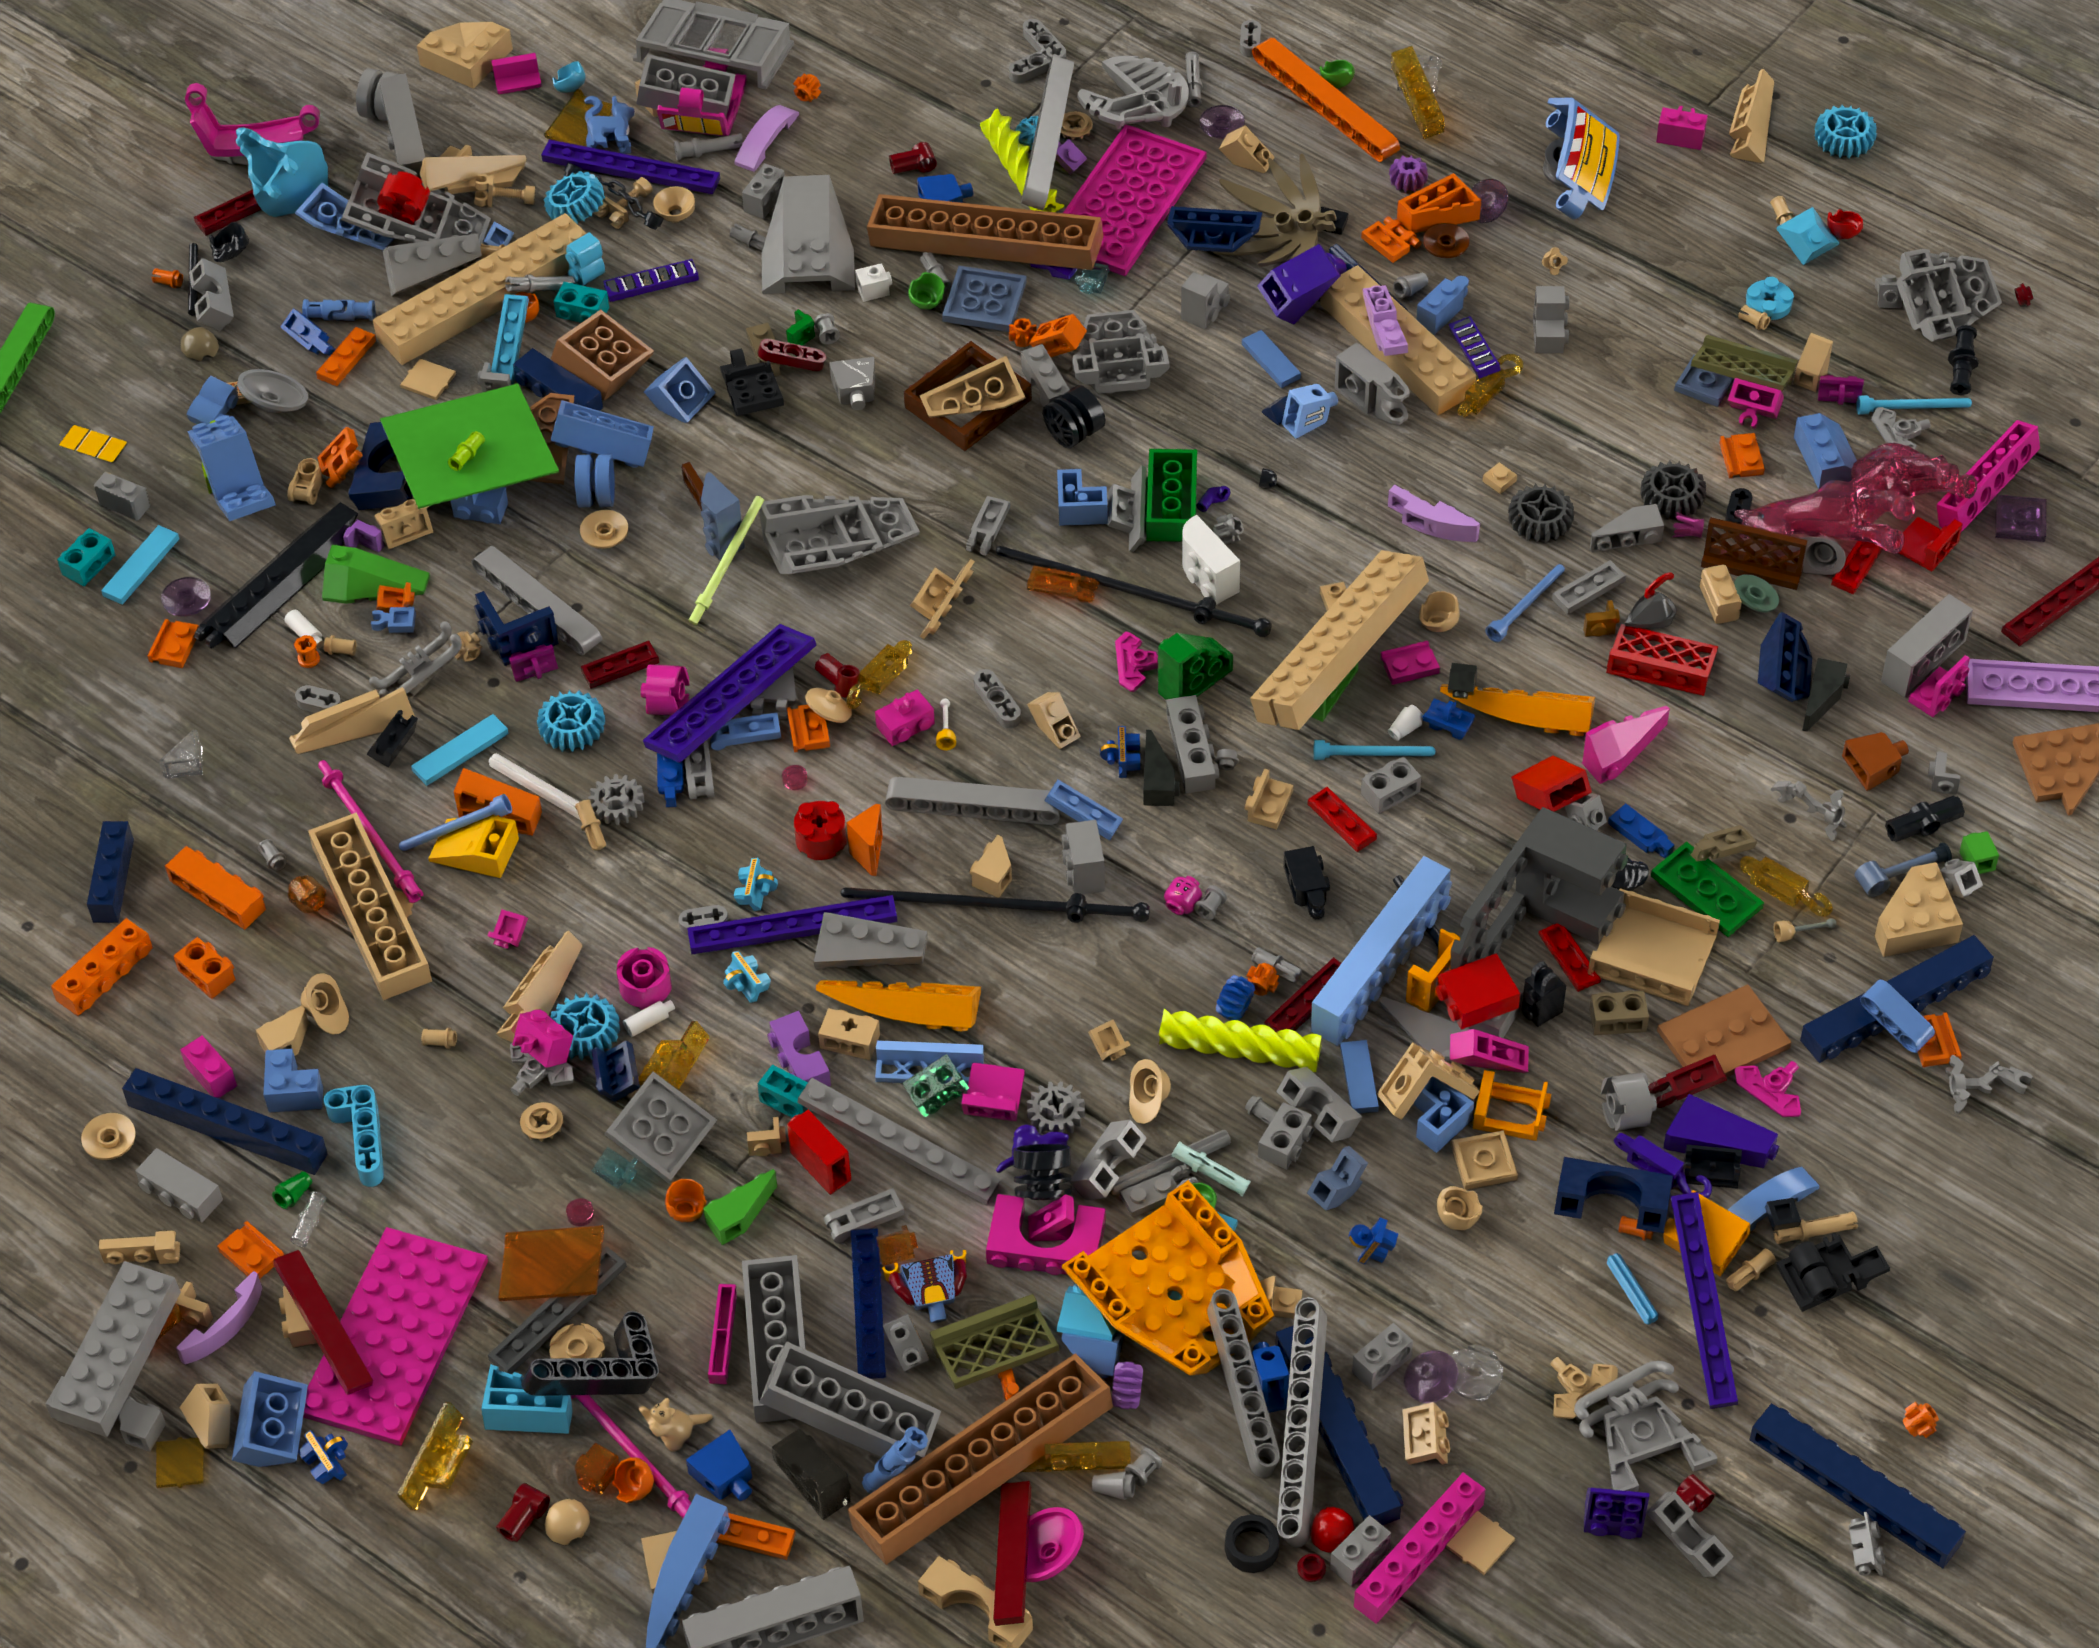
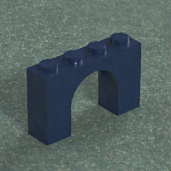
(372, 488)
(1644, 1188)

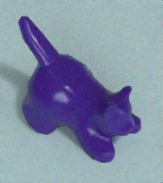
(1029, 1136)

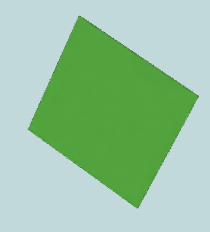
(430, 436)

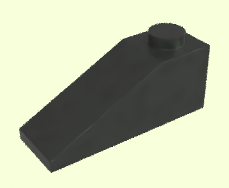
(1826, 689)
(1158, 775)

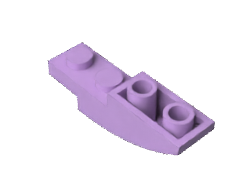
(1384, 321)
(1436, 520)

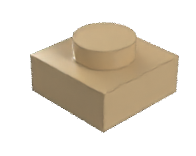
(1499, 478)

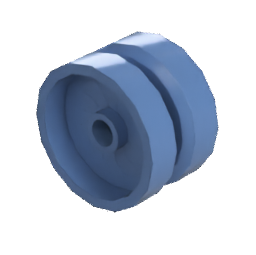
(592, 481)

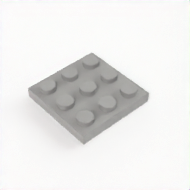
(660, 1127)

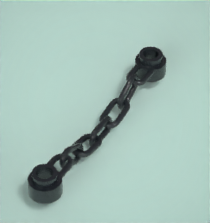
(651, 219)

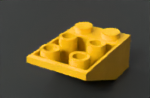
(478, 847)

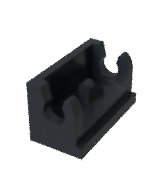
(393, 739)
(1717, 1164)

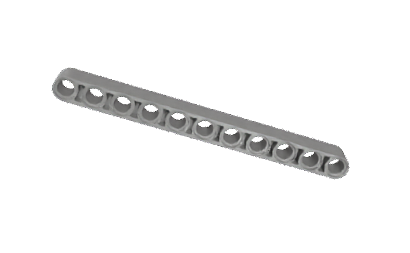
(1047, 133)

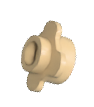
(1549, 257)

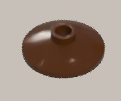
(1446, 240)

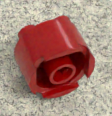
(403, 197)
(820, 829)

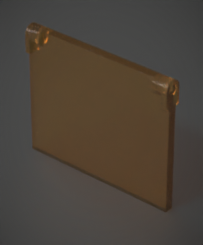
(551, 1263)

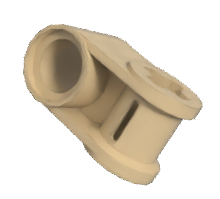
(306, 482)

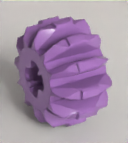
(1408, 173)
(1127, 1385)

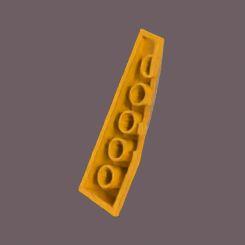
(1542, 710)
(924, 1004)

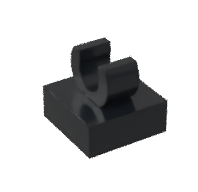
(1783, 1214)

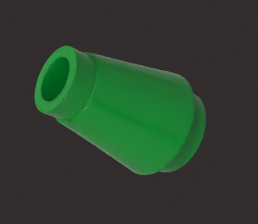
(291, 1190)

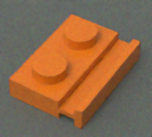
(1742, 455)
(173, 643)
(807, 729)
(1941, 1045)
(250, 1250)

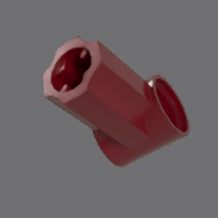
(920, 158)
(841, 675)
(1695, 1493)
(526, 1506)

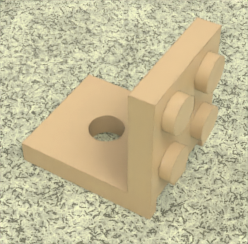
(1413, 1074)

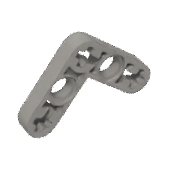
(1023, 69)

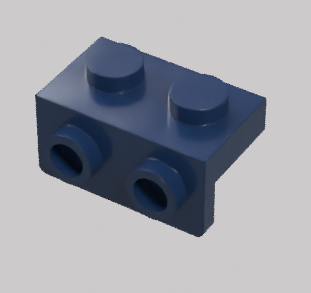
(616, 1071)

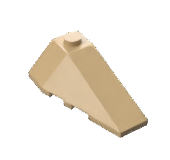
(980, 390)

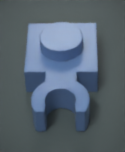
(397, 620)

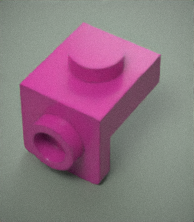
(508, 929)

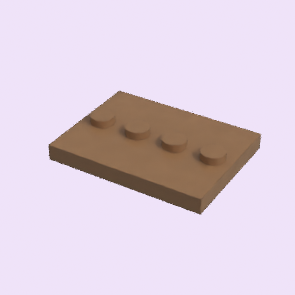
(1731, 1027)

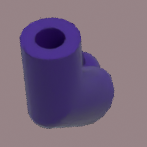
(1212, 496)

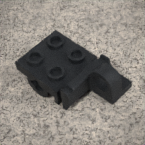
(750, 386)
(1828, 1270)

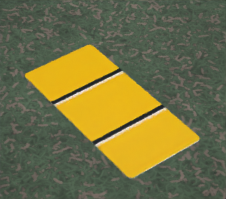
(93, 443)

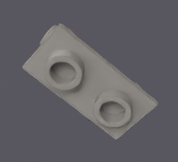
(1866, 1534)

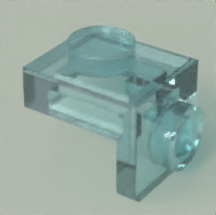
(1092, 280)
(615, 1168)

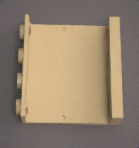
(1656, 948)

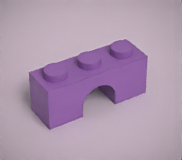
(789, 1036)

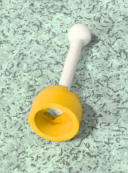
(943, 736)

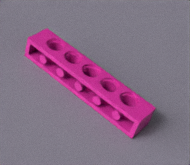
(1992, 473)
(1419, 1548)

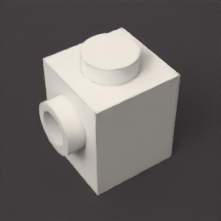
(873, 282)

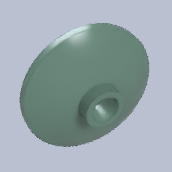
(1756, 593)

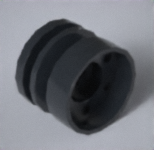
(1073, 416)
(1042, 1171)

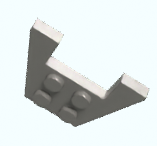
(1645, 1434)

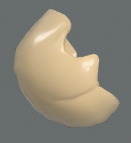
(566, 1521)

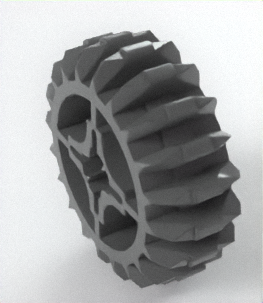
(1673, 484)
(1555, 517)

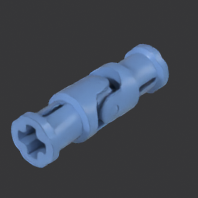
(336, 310)
(896, 1459)

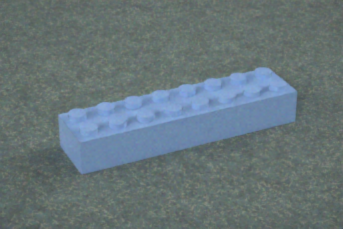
(1381, 951)

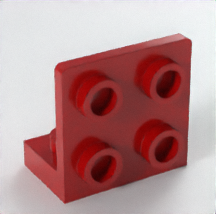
(1929, 544)

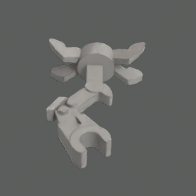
(1833, 811)
(1959, 1084)

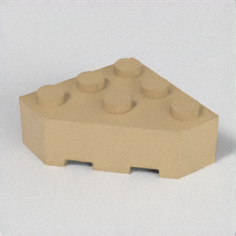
(1919, 914)

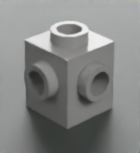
(1587, 811)
(1961, 877)

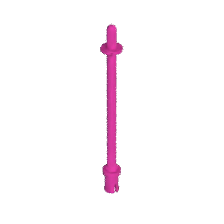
(403, 878)
(677, 1500)

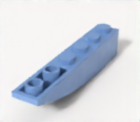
(684, 1566)

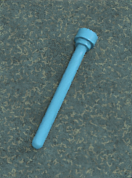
(1865, 404)
(1324, 750)

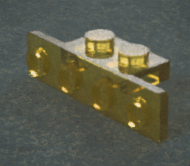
(675, 1058)
(1083, 1456)
(437, 1459)

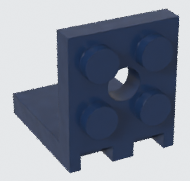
(514, 635)

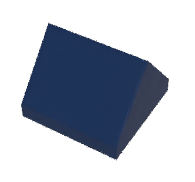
(1276, 410)

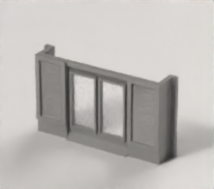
(717, 36)

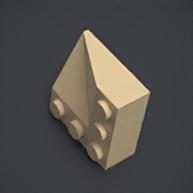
(465, 50)

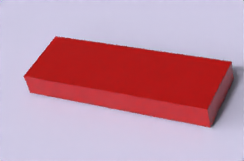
(1856, 566)
(1342, 819)
(1569, 956)

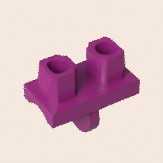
(1840, 389)
(533, 662)

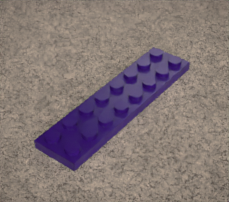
(729, 693)

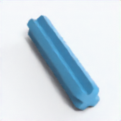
(1632, 1288)

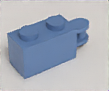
(1442, 303)

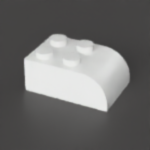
(1209, 561)

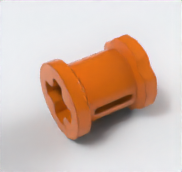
(311, 655)

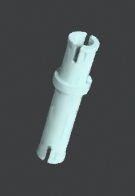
(1208, 1167)

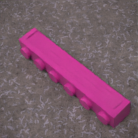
(722, 1334)

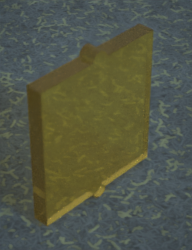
(179, 1462)

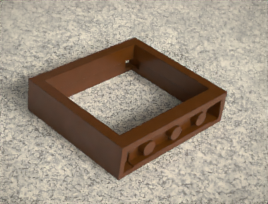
(948, 369)

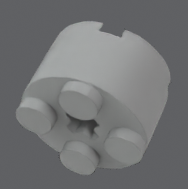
(1627, 1101)

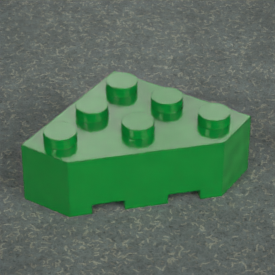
(1190, 665)

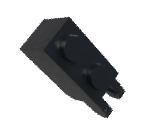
(1306, 879)
(1543, 995)

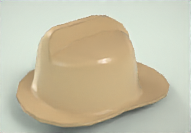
(325, 1004)
(1147, 1090)

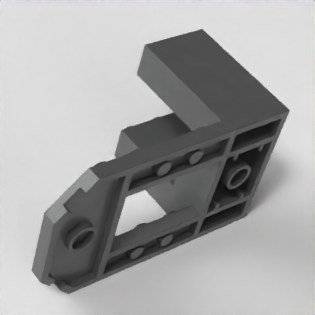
(1560, 877)

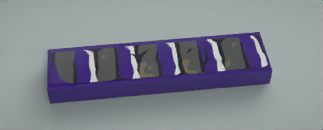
(651, 280)
(1474, 347)

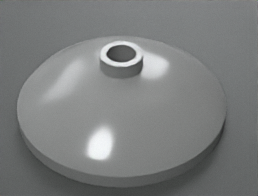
(272, 391)

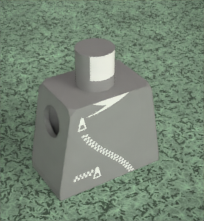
(854, 381)

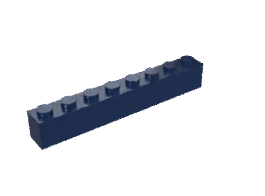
(1920, 986)
(225, 1121)
(1348, 1443)
(1857, 1485)

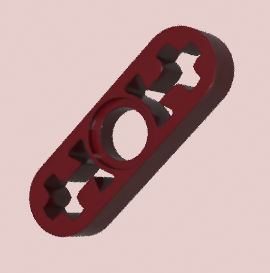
(776, 352)

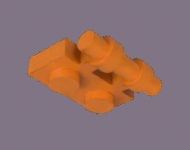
(1385, 240)
(340, 451)

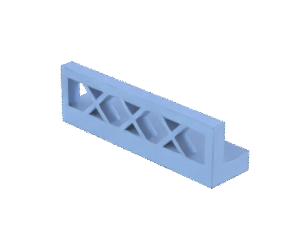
(910, 1054)

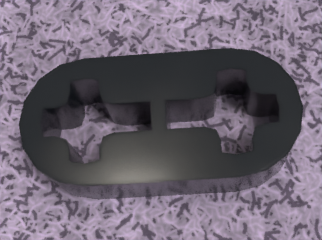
(1733, 506)

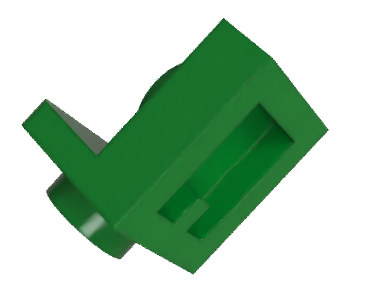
(801, 331)

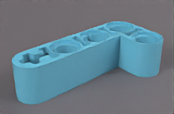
(359, 1113)

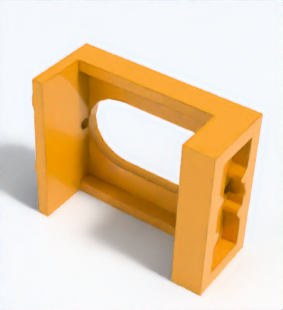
(1421, 984)
(1535, 1098)

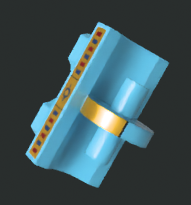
(758, 884)
(743, 977)

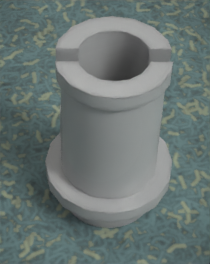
(275, 859)
(1260, 1109)

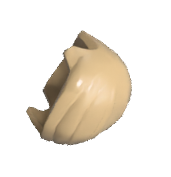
(1440, 611)
(1458, 1208)

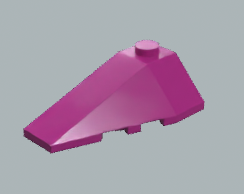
(1616, 745)

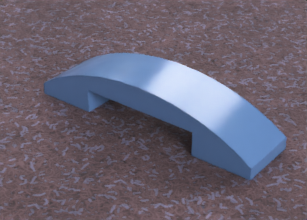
(1789, 1184)

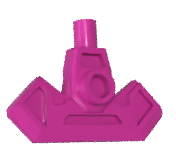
(1133, 661)
(1771, 1088)

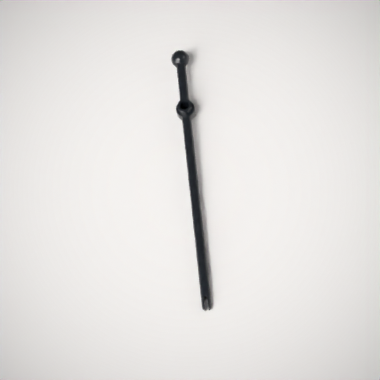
(1203, 610)
(1075, 907)

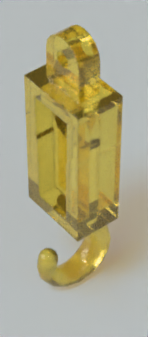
(1489, 386)
(877, 674)
(1786, 886)

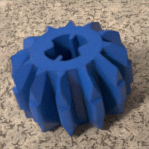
(1235, 998)

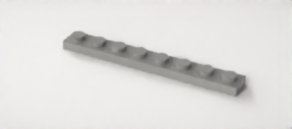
(898, 1141)

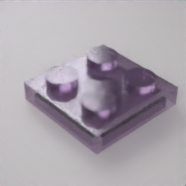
(2020, 518)

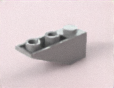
(1632, 528)

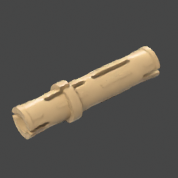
(1817, 1227)

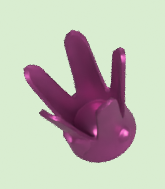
(1690, 527)

